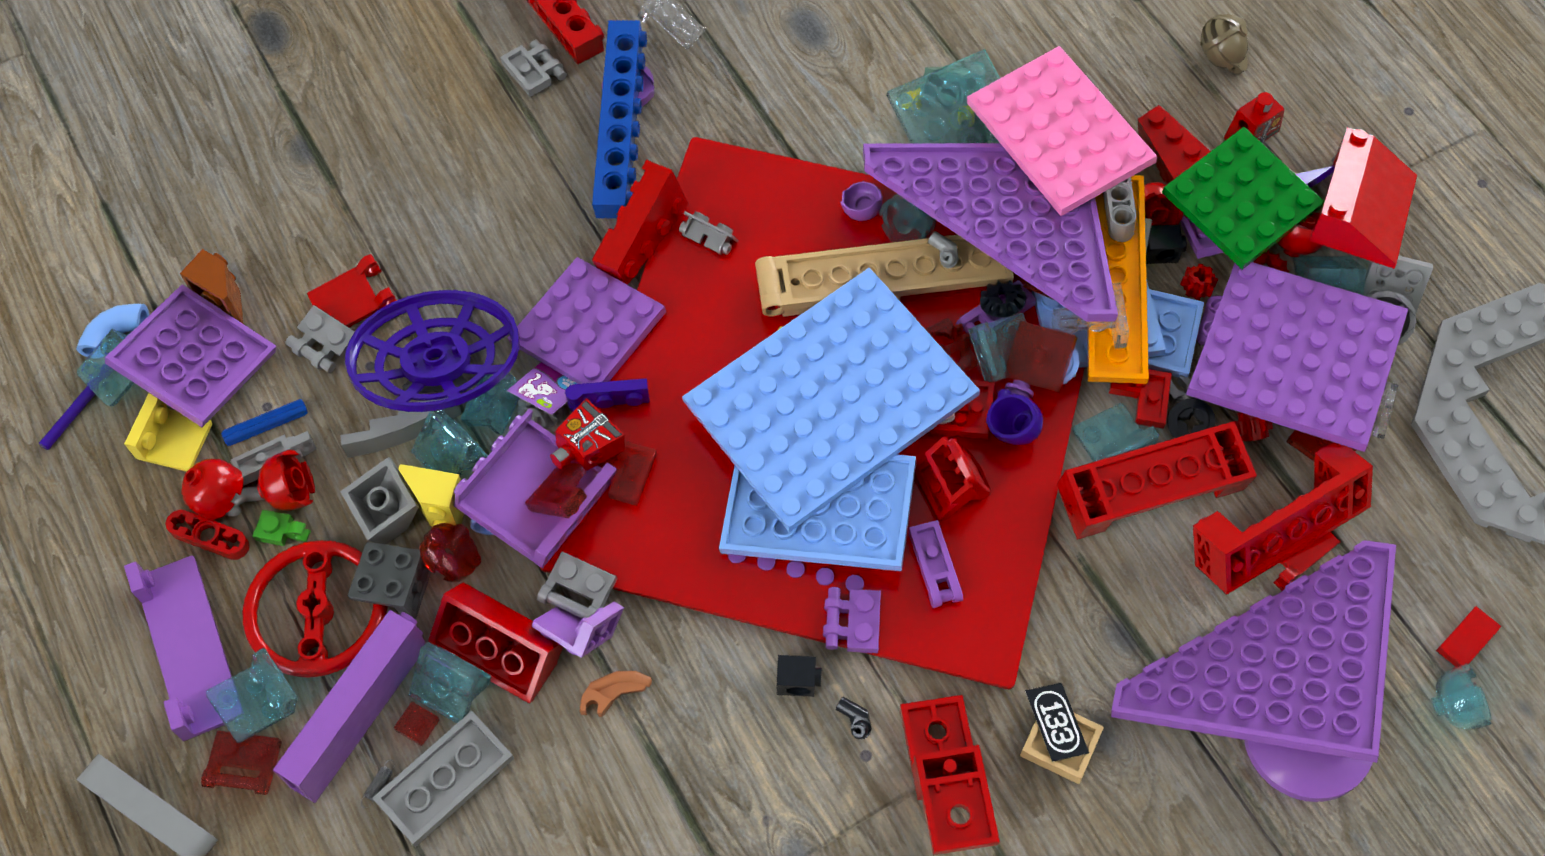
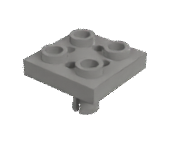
(1407, 274)

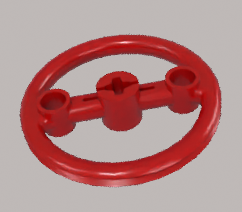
(308, 601)

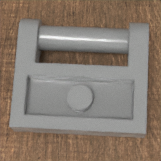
(581, 579)

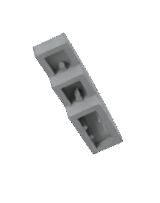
(389, 431)

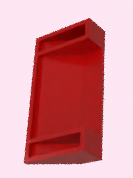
(1366, 200)

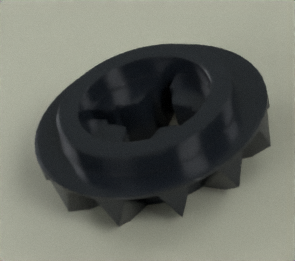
(994, 306)
(1184, 410)

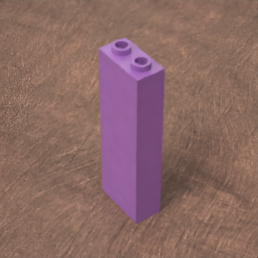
(351, 706)

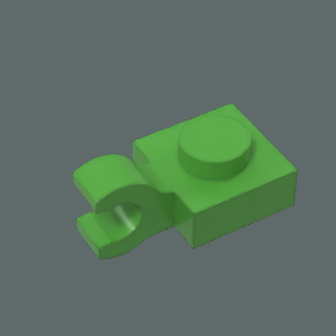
(277, 527)

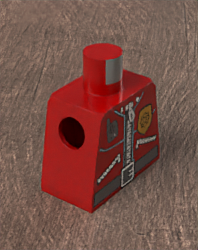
(1260, 116)
(587, 438)

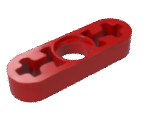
(214, 545)

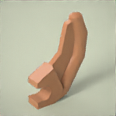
(610, 687)

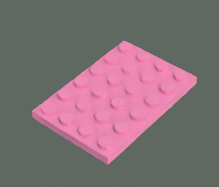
(1061, 130)

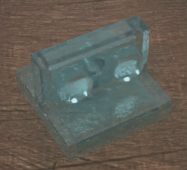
(446, 445)
(446, 682)

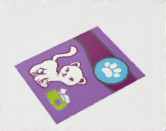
(543, 388)

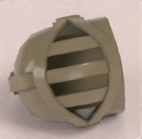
(1224, 45)

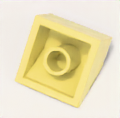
(433, 493)

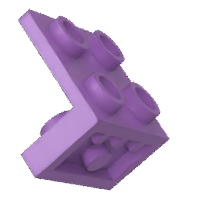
(579, 634)

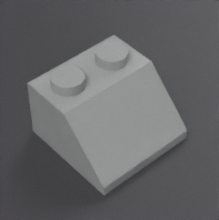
(381, 502)

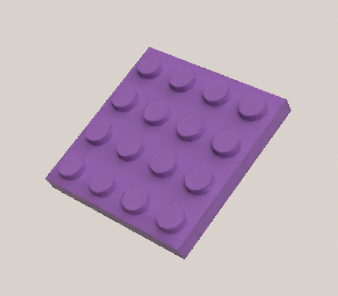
(588, 324)
(190, 355)

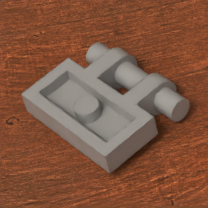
(526, 70)
(326, 331)

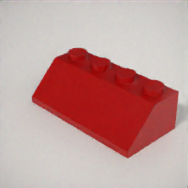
(495, 641)

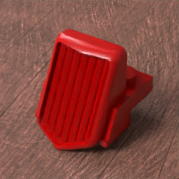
(951, 477)

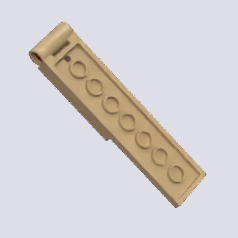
(907, 268)

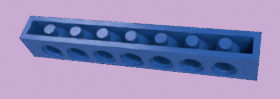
(621, 36)

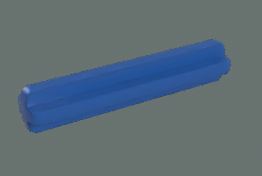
(264, 422)

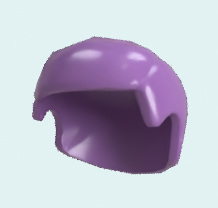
(862, 201)

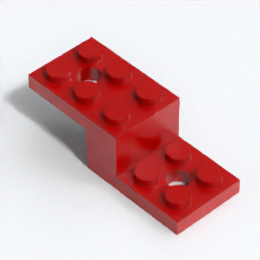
(949, 775)

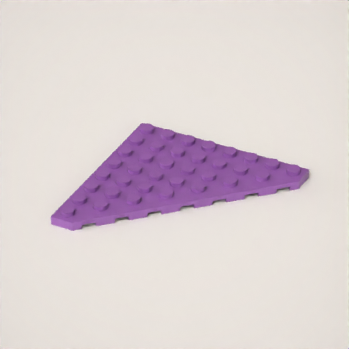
(1001, 212)
(1287, 671)

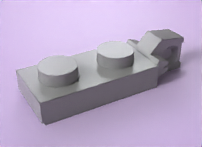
(251, 461)

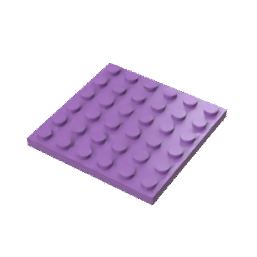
(1299, 354)

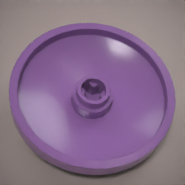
(1306, 773)

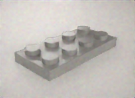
(443, 778)

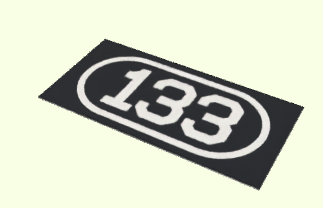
(1057, 722)

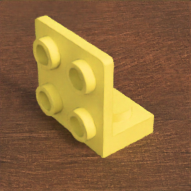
(165, 436)

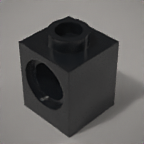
(1165, 244)
(797, 675)

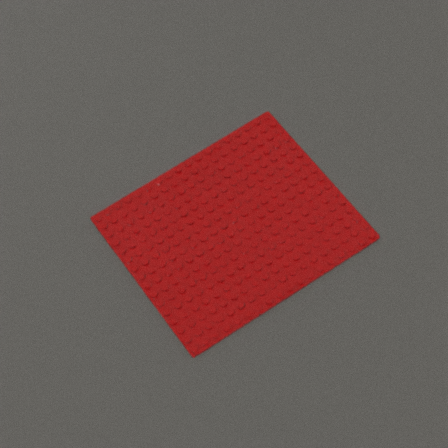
(713, 317)

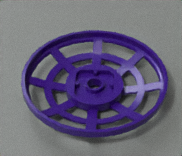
(416, 355)

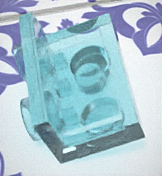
(493, 407)

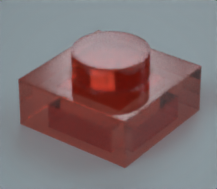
(416, 723)

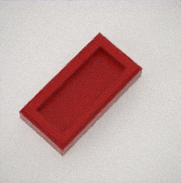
(1468, 638)

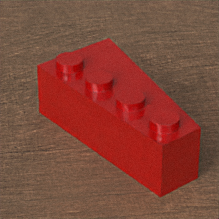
(1171, 143)

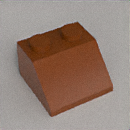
(214, 282)

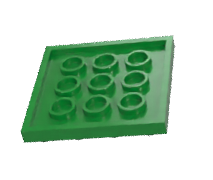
(1243, 197)

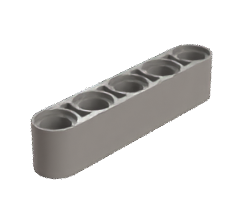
(1120, 211)
(146, 808)

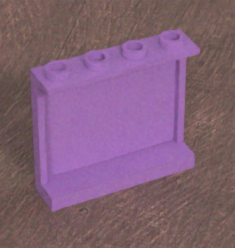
(509, 476)

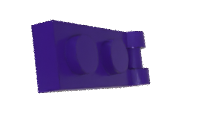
(608, 393)

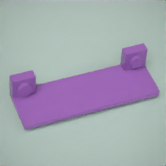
(184, 642)

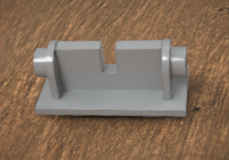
(698, 227)

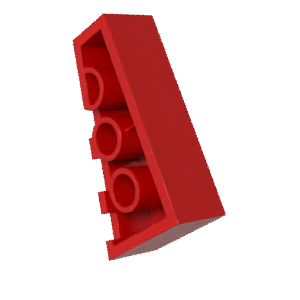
(642, 223)

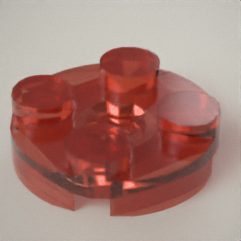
(456, 539)

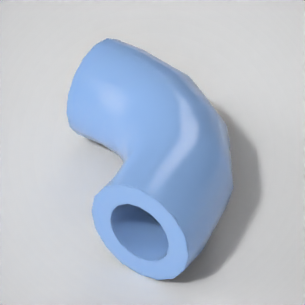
(119, 318)

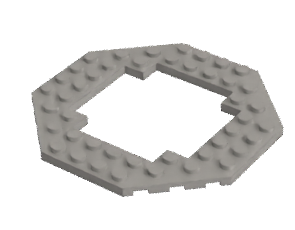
(1451, 428)

